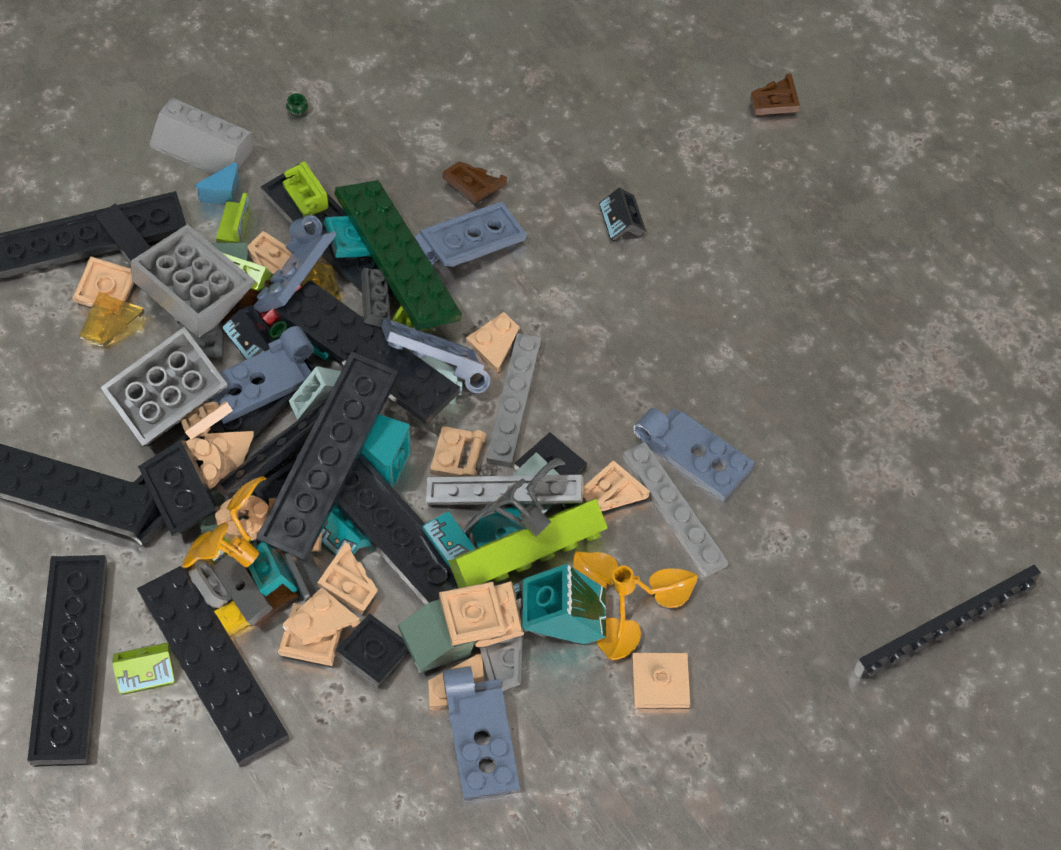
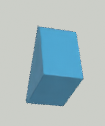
(219, 186)

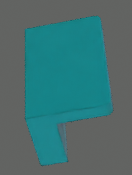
(271, 570)

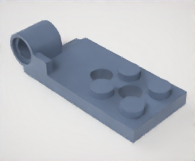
(454, 246)
(305, 251)
(425, 344)
(279, 366)
(679, 434)
(475, 709)

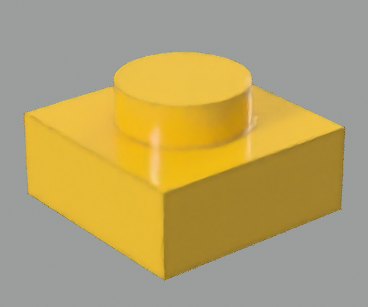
(231, 618)

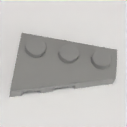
(504, 659)

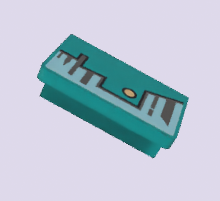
(339, 530)
(447, 537)

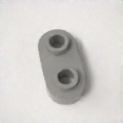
(209, 584)

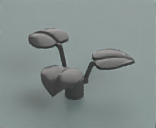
(532, 517)

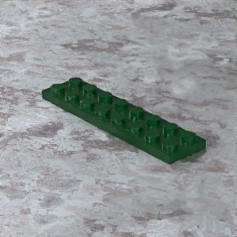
(398, 255)

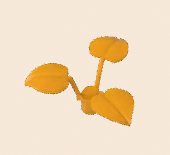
(210, 542)
(670, 588)

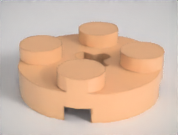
(212, 458)
(254, 508)

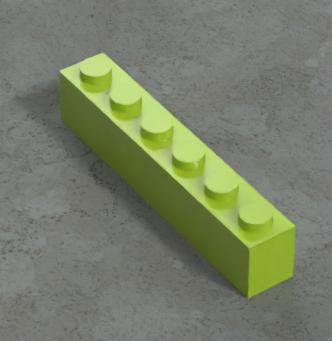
(522, 547)

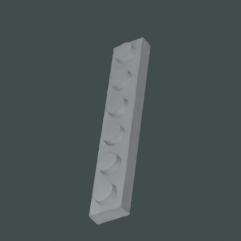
(513, 400)
(486, 489)
(675, 510)

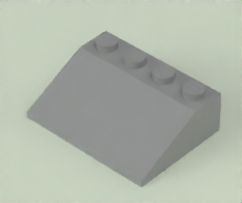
(191, 279)
(164, 386)

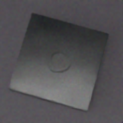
(551, 448)
(372, 650)

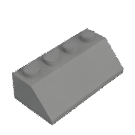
(199, 137)

